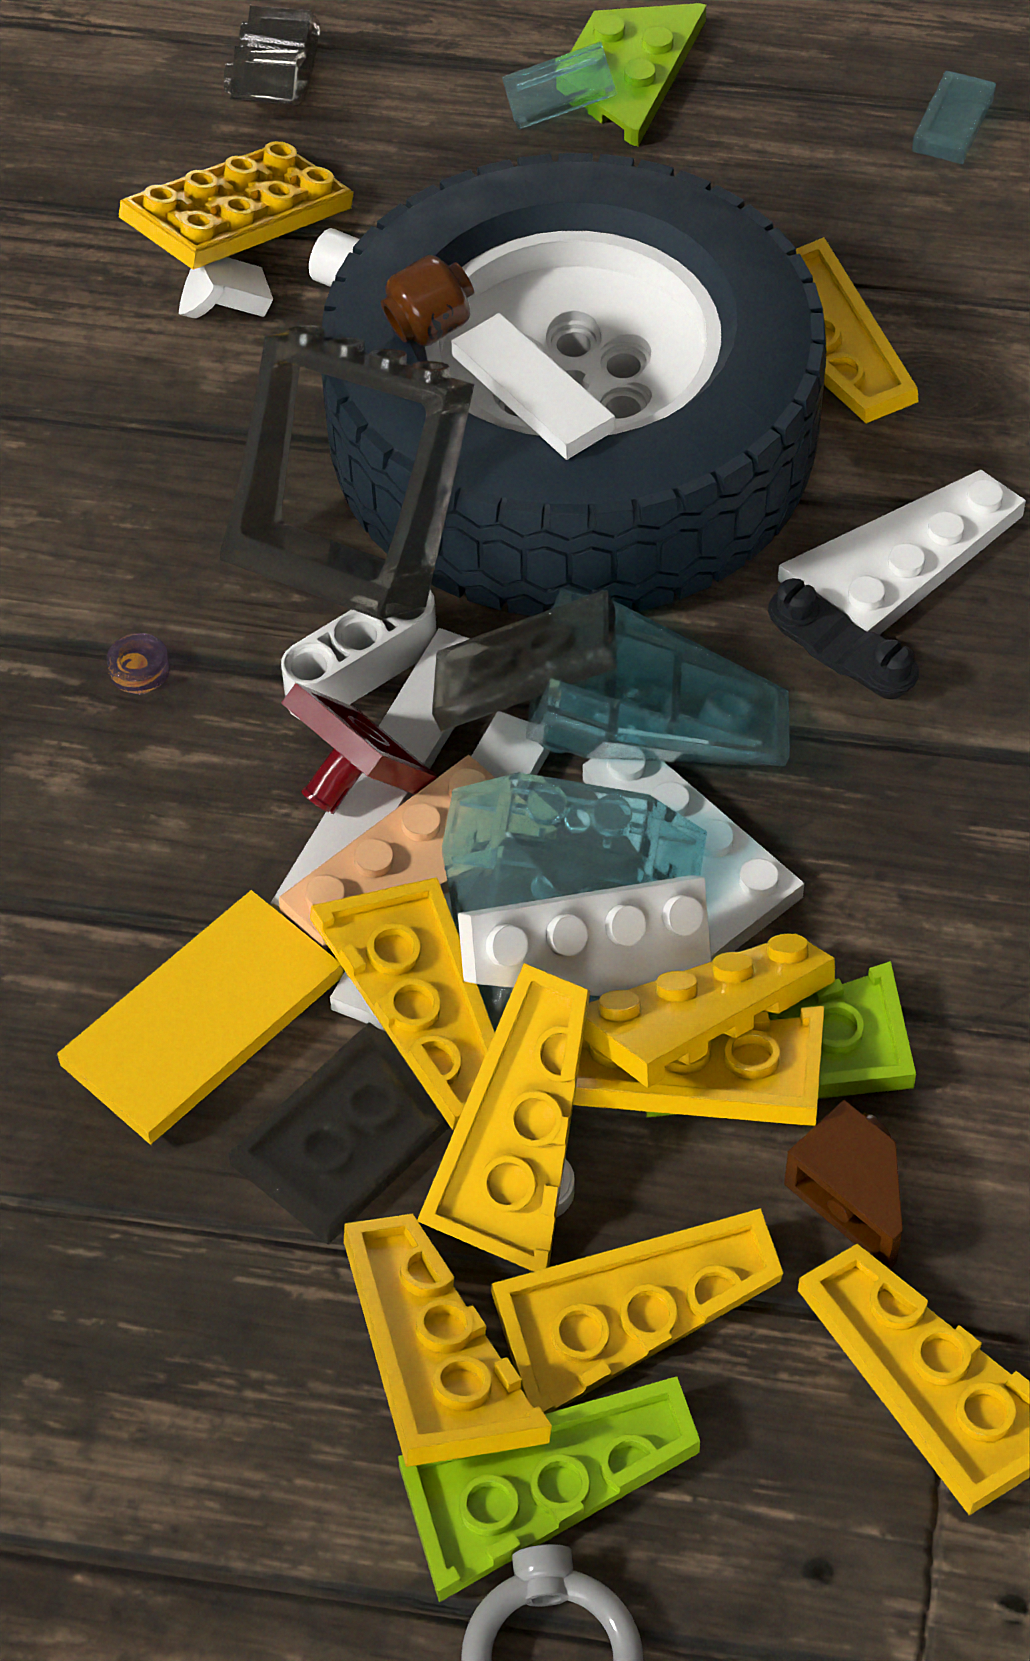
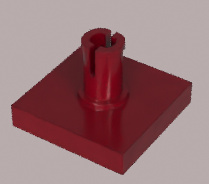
(357, 749)

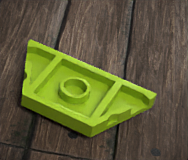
(644, 57)

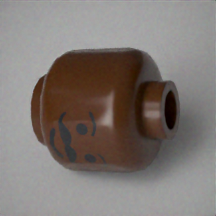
(427, 300)

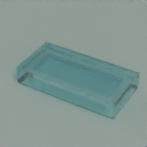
(559, 85)
(954, 117)

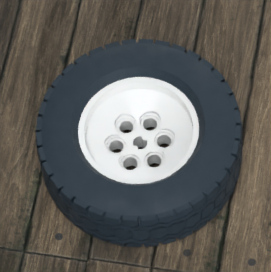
(661, 309)

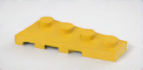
(686, 1009)

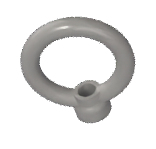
(547, 1578)

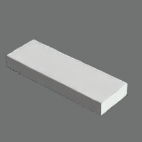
(533, 386)

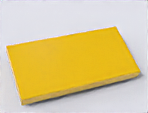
(235, 204)
(200, 1016)

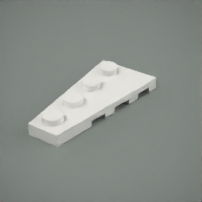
(908, 553)
(742, 879)
(592, 937)

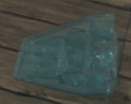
(663, 704)

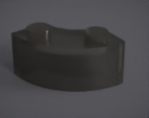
(273, 57)

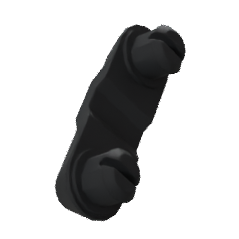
(840, 643)

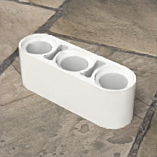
(358, 652)

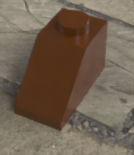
(851, 1179)

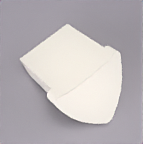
(226, 284)

